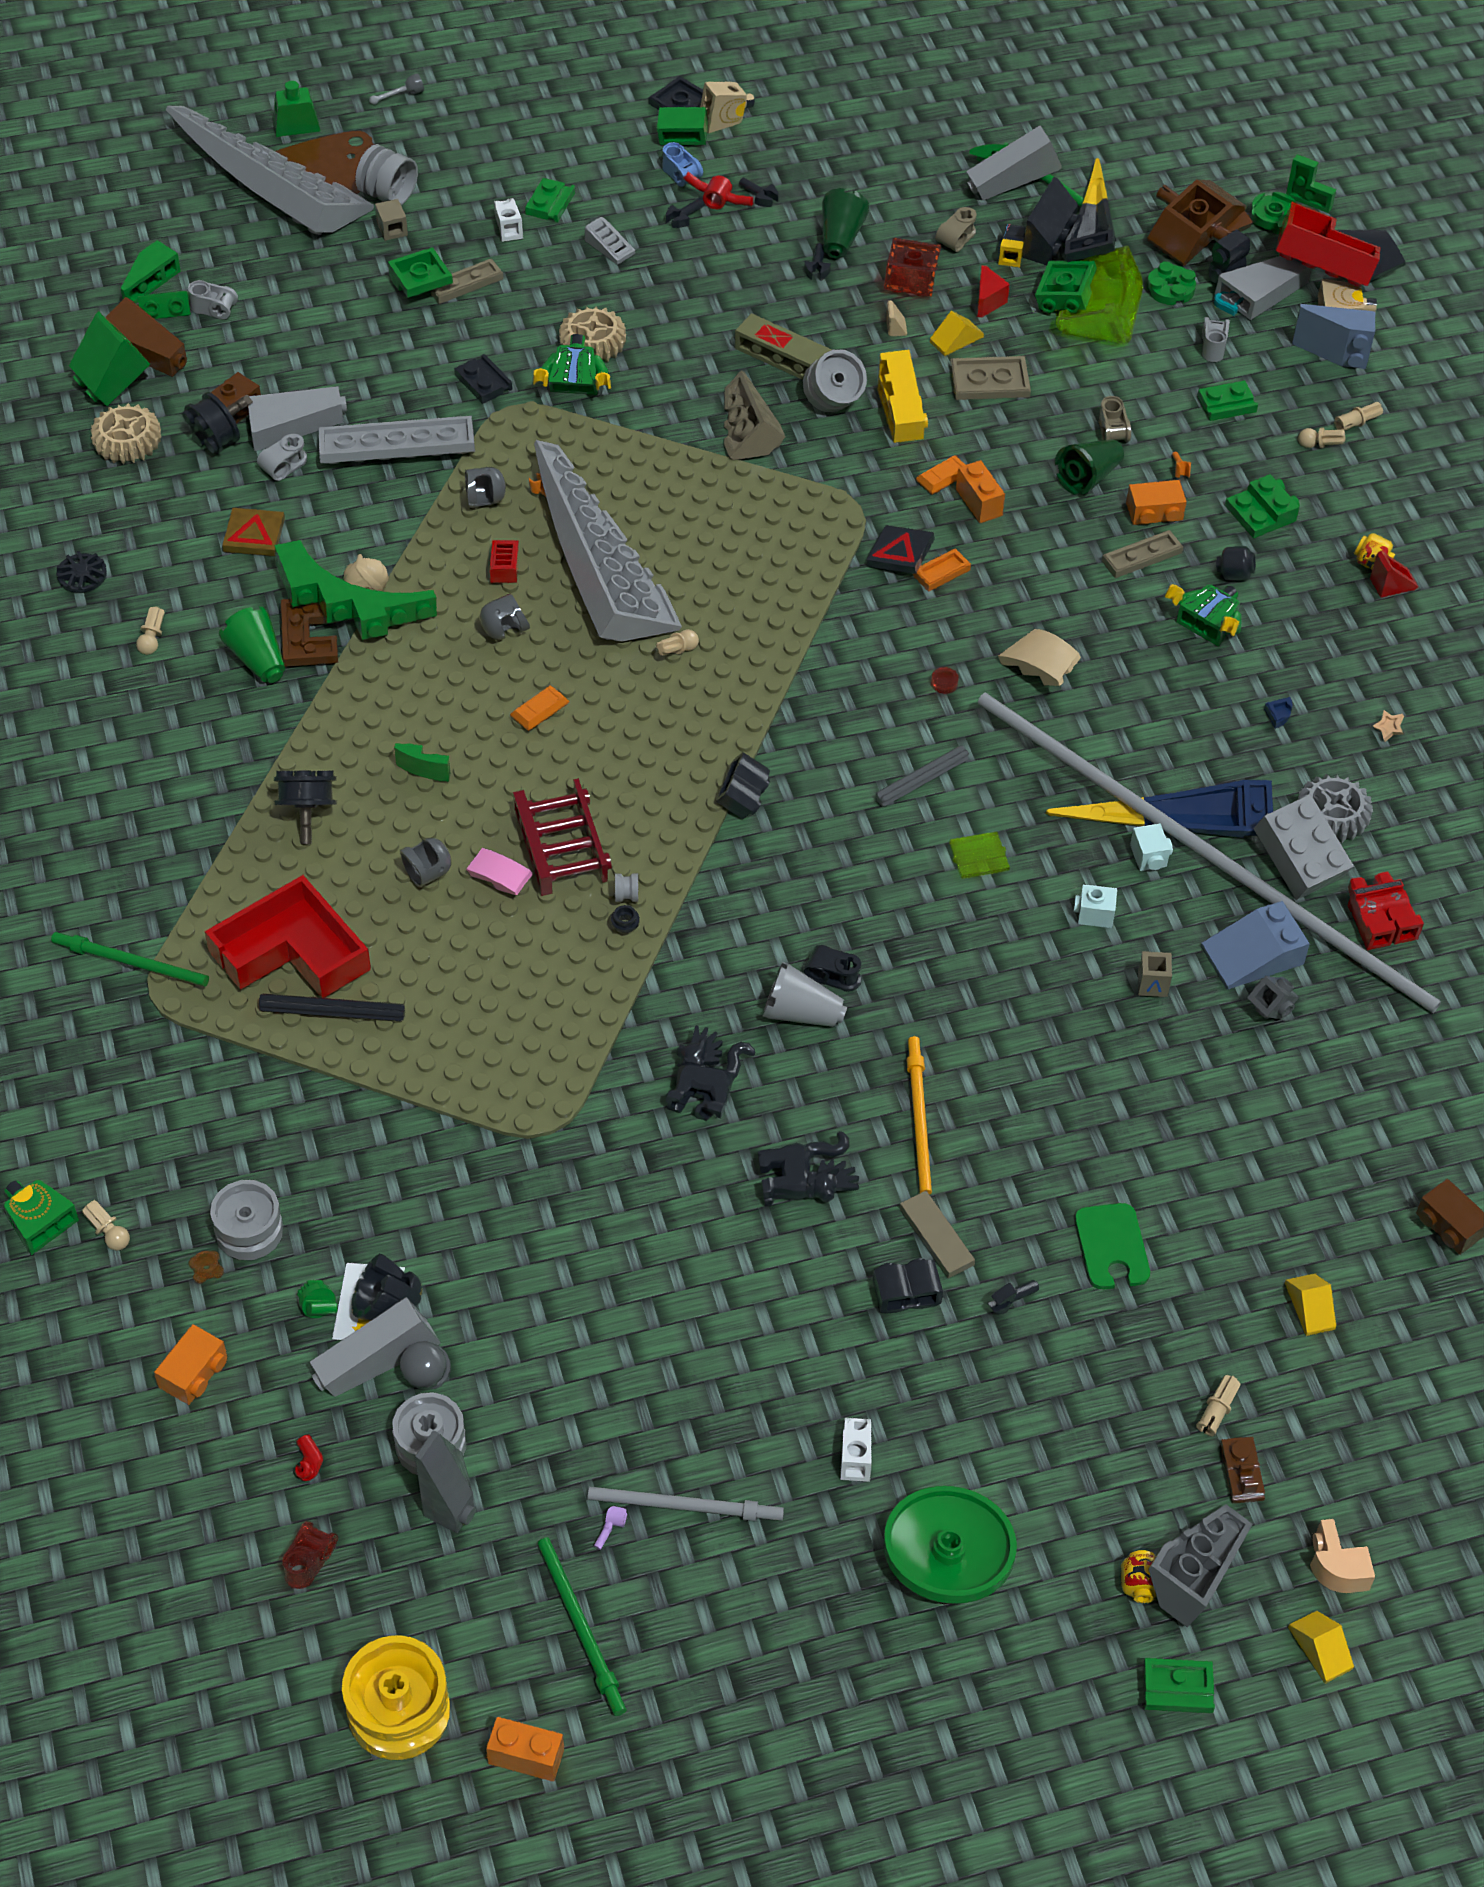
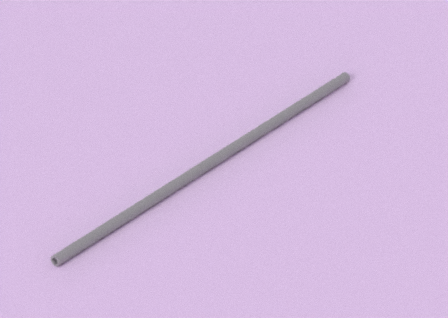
(1210, 853)

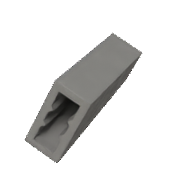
(1014, 165)
(1262, 284)
(294, 412)
(372, 1348)

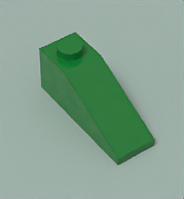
(150, 270)

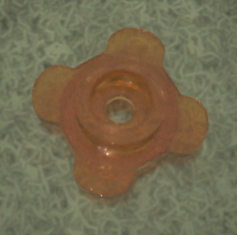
(203, 1259)

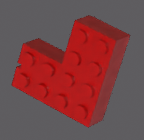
(1316, 243)
(291, 927)

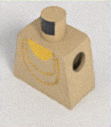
(725, 104)
(1344, 295)

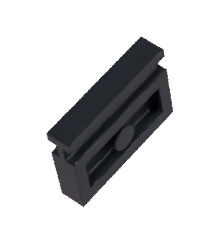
(483, 379)

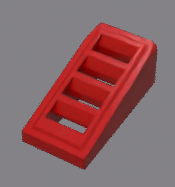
(504, 566)

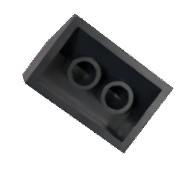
(1050, 224)

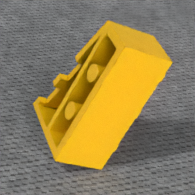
(900, 396)

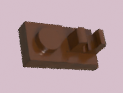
(1242, 1470)

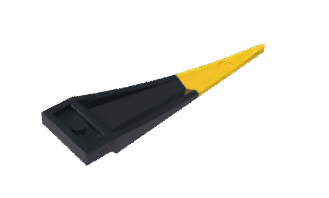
(1093, 228)

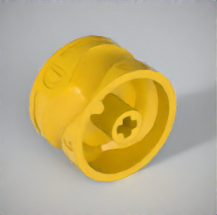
(396, 1697)

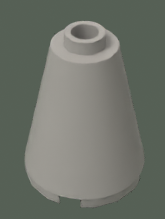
(802, 1000)

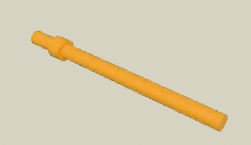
(915, 1067)

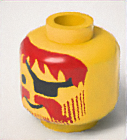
(1369, 547)
(1136, 1576)

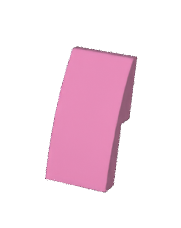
(501, 871)

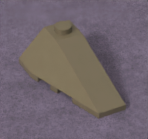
(750, 423)

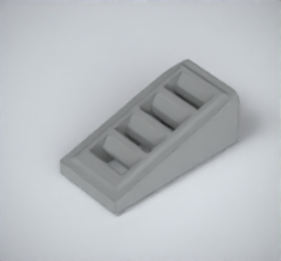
(602, 228)

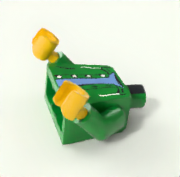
(574, 369)
(1208, 611)

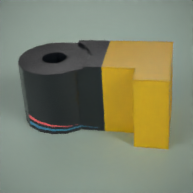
(1012, 243)

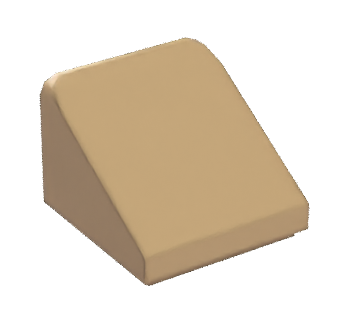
(895, 321)

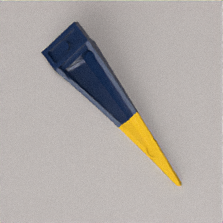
(1218, 809)

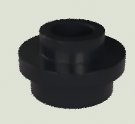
(622, 913)

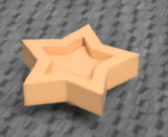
(1389, 725)

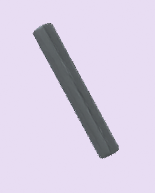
(921, 776)

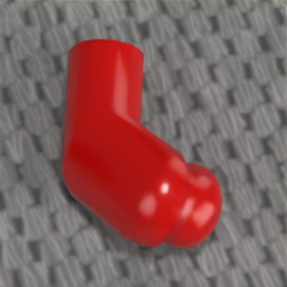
(312, 1459)

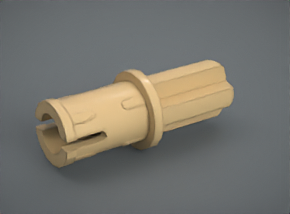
(1358, 416)
(1219, 1405)

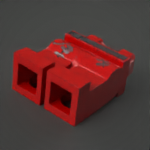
(1383, 911)

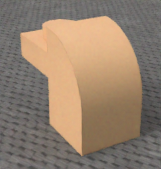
(1338, 1568)

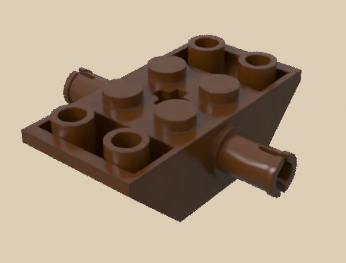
(1193, 219)

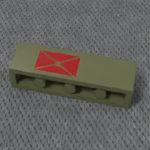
(777, 345)

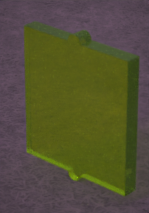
(979, 855)

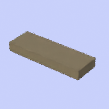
(468, 281)
(1142, 554)
(937, 1234)

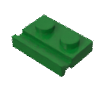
(550, 200)
(1227, 400)
(1179, 1685)

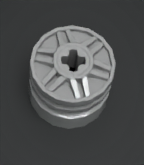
(386, 174)

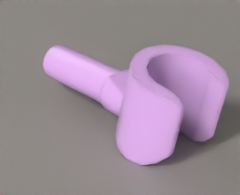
(615, 1516)

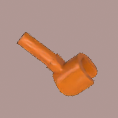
(1182, 467)
(537, 486)

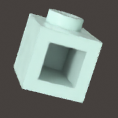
(1150, 847)
(1096, 906)

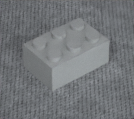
(1303, 847)

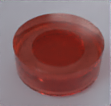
(944, 680)

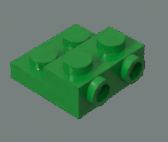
(419, 272)
(1065, 286)
(1263, 506)

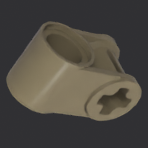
(957, 229)
(1114, 420)

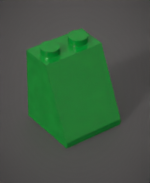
(106, 361)

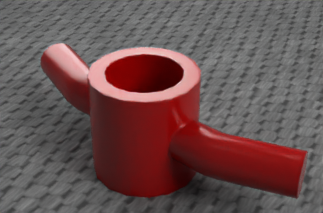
(717, 191)

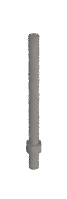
(749, 1510)

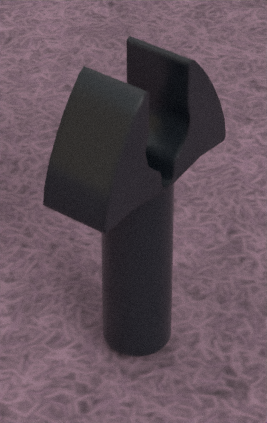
(764, 196)
(680, 216)
(824, 268)
(1008, 1294)

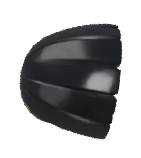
(383, 1287)

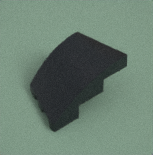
(1390, 254)

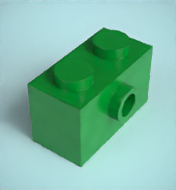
(682, 125)

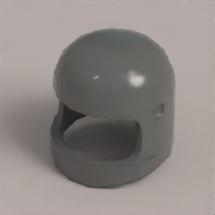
(484, 486)
(501, 616)
(426, 861)
(425, 1365)

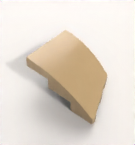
(1042, 655)

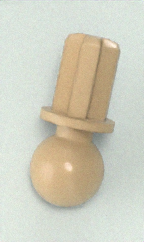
(1309, 438)
(147, 642)
(678, 643)
(115, 1236)

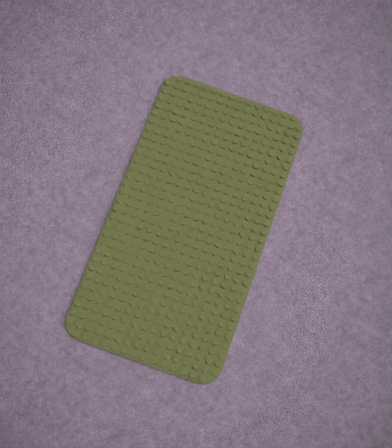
(524, 990)

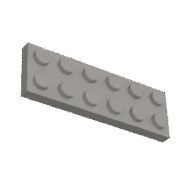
(396, 439)

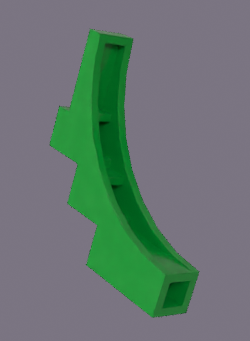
(340, 600)

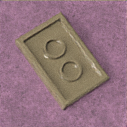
(990, 377)

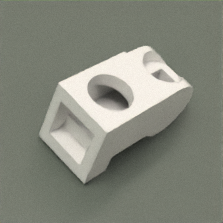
(508, 220)
(856, 1450)

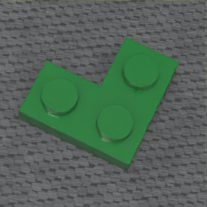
(1305, 188)

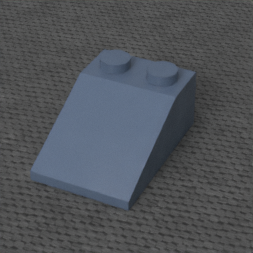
(1336, 334)
(1257, 946)

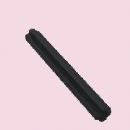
(332, 1007)

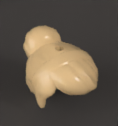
(367, 573)

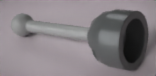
(412, 84)

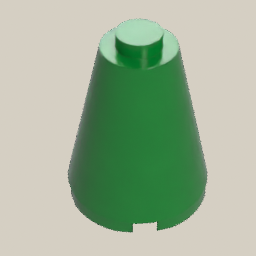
(254, 642)

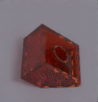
(912, 267)

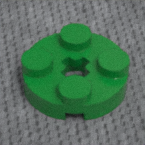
(1263, 210)
(1181, 278)

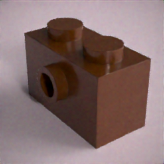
(234, 389)
(1452, 1216)

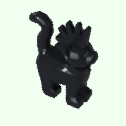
(705, 1081)
(796, 1177)

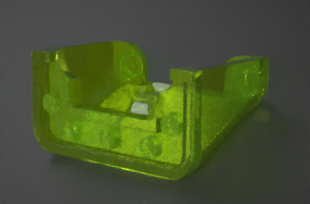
(1113, 301)

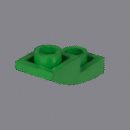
(985, 151)
(430, 766)

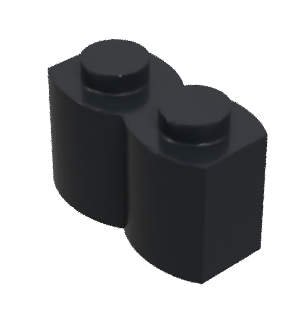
(1229, 254)
(743, 786)
(907, 1286)

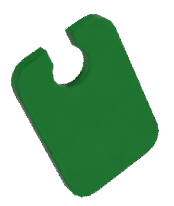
(1109, 1237)

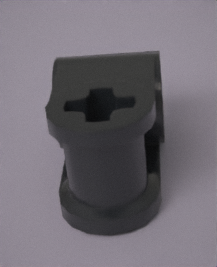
(831, 966)

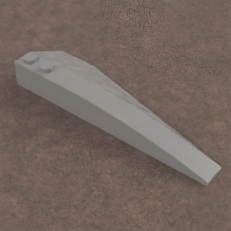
(272, 177)
(605, 569)

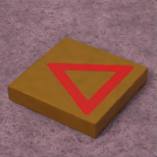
(253, 531)

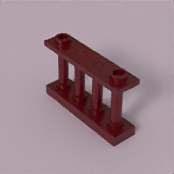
(540, 852)

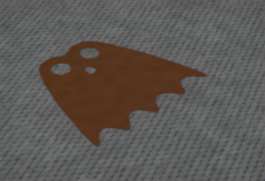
(329, 157)

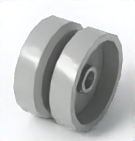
(834, 381)
(246, 1219)
(417, 1420)

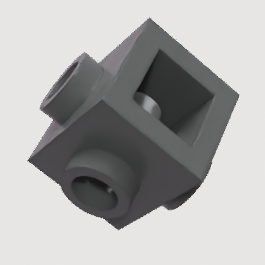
(1273, 997)

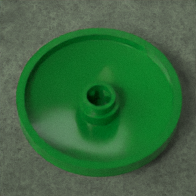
(949, 1544)

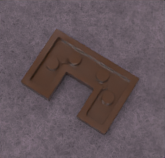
(296, 639)

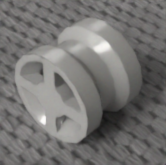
(626, 887)

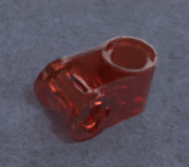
(308, 1549)

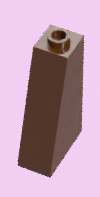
(149, 337)

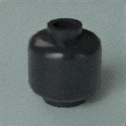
(1236, 563)

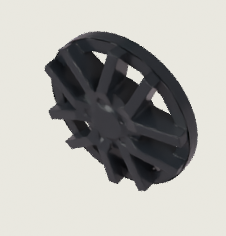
(81, 572)

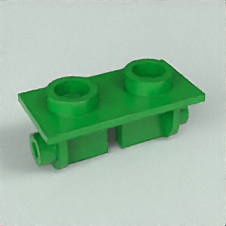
(165, 304)

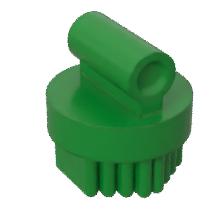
(317, 1299)

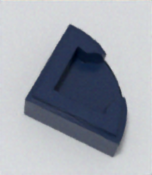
(1279, 711)

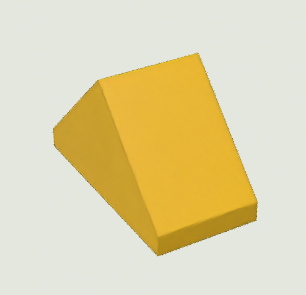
(955, 334)
(1312, 1303)
(1323, 1645)

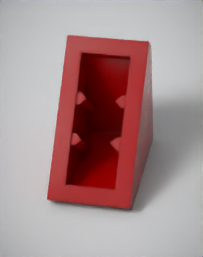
(992, 292)
(1391, 576)

